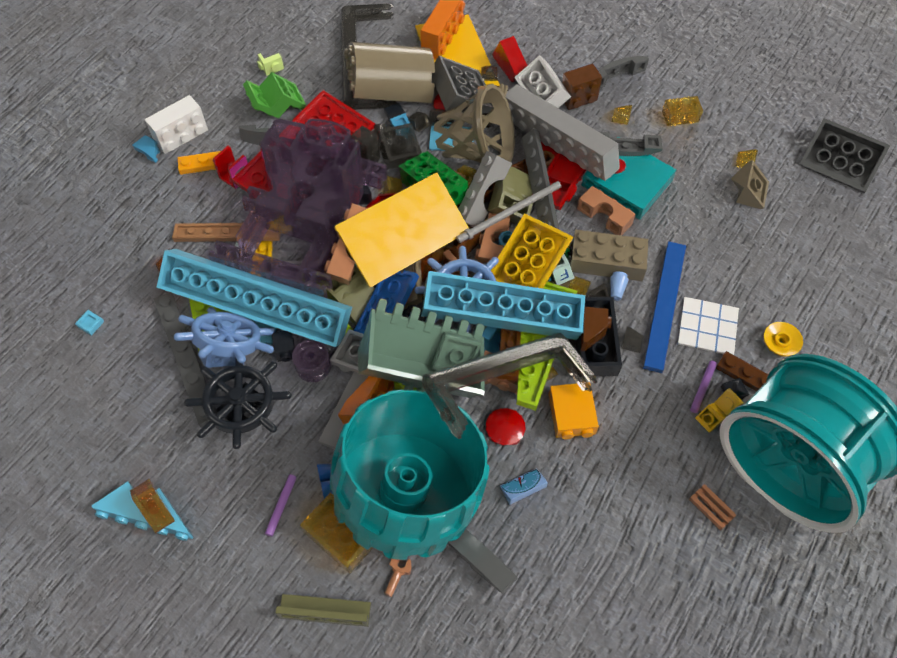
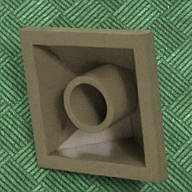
(751, 186)

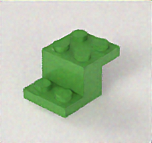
(274, 95)

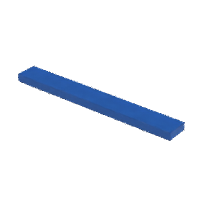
(664, 307)

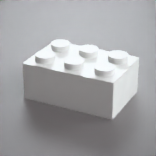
(543, 82)
(176, 124)

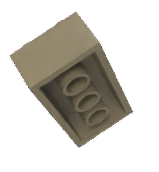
(606, 253)

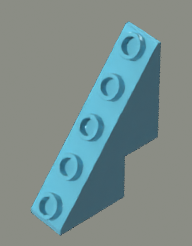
(124, 510)

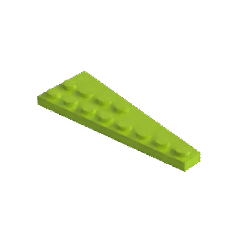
(534, 377)

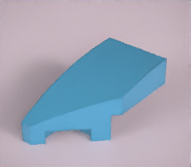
(148, 147)

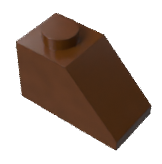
(594, 326)

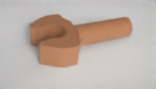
(397, 573)

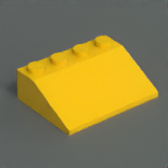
(531, 253)

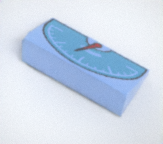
(523, 486)

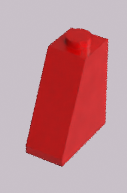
(509, 57)

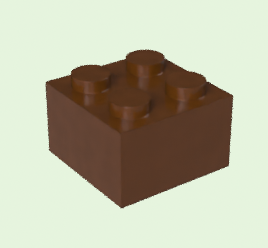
(582, 85)

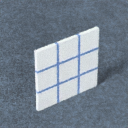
(708, 326)

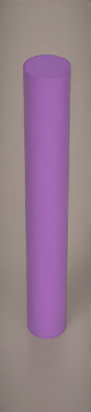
(703, 387)
(280, 505)

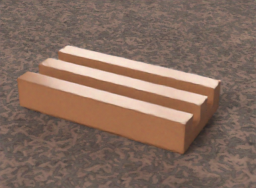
(715, 505)

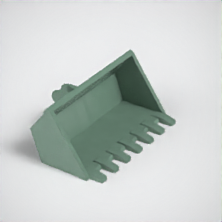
(405, 347)

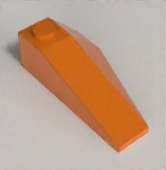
(369, 389)

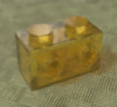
(682, 111)

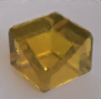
(622, 114)

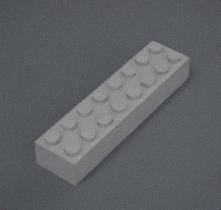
(564, 133)

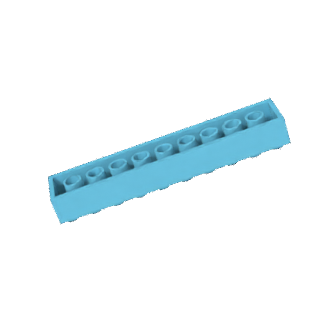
(254, 297)

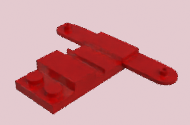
(568, 175)

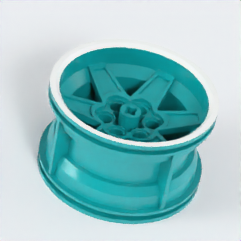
(814, 441)

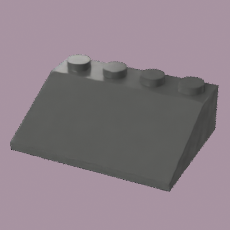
(457, 83)
(844, 155)

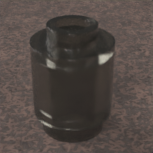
(433, 117)

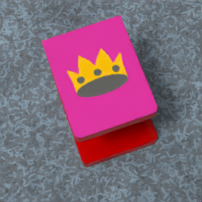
(227, 166)

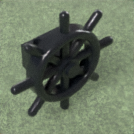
(243, 406)

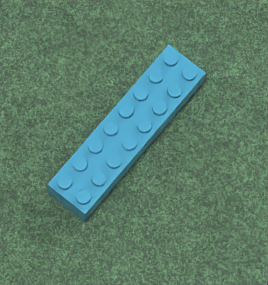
(504, 305)

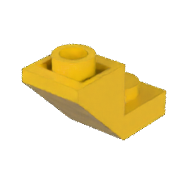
(716, 412)

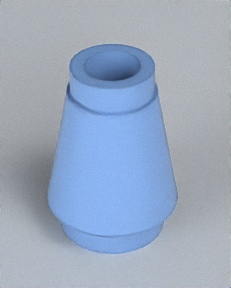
(618, 283)

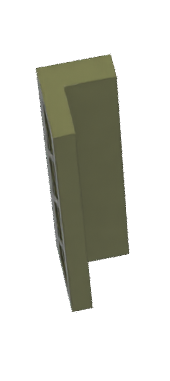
(324, 610)

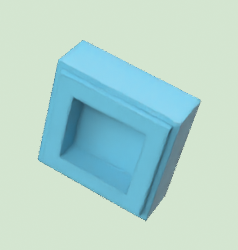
(89, 322)

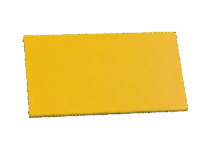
(465, 47)
(401, 229)

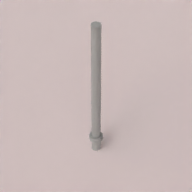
(469, 233)

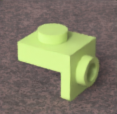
(270, 64)

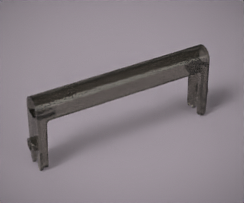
(349, 16)
(441, 382)

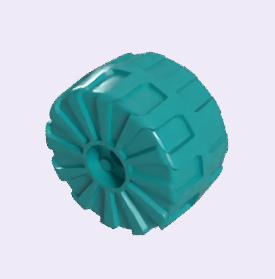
(406, 477)

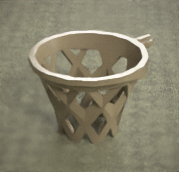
(463, 138)

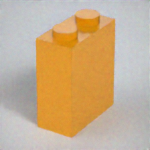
(572, 411)

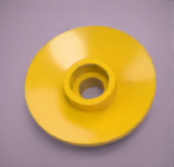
(784, 332)

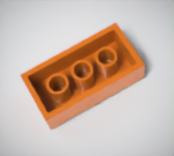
(442, 25)

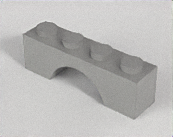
(490, 170)

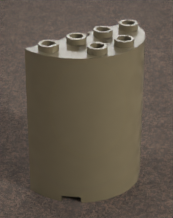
(390, 72)

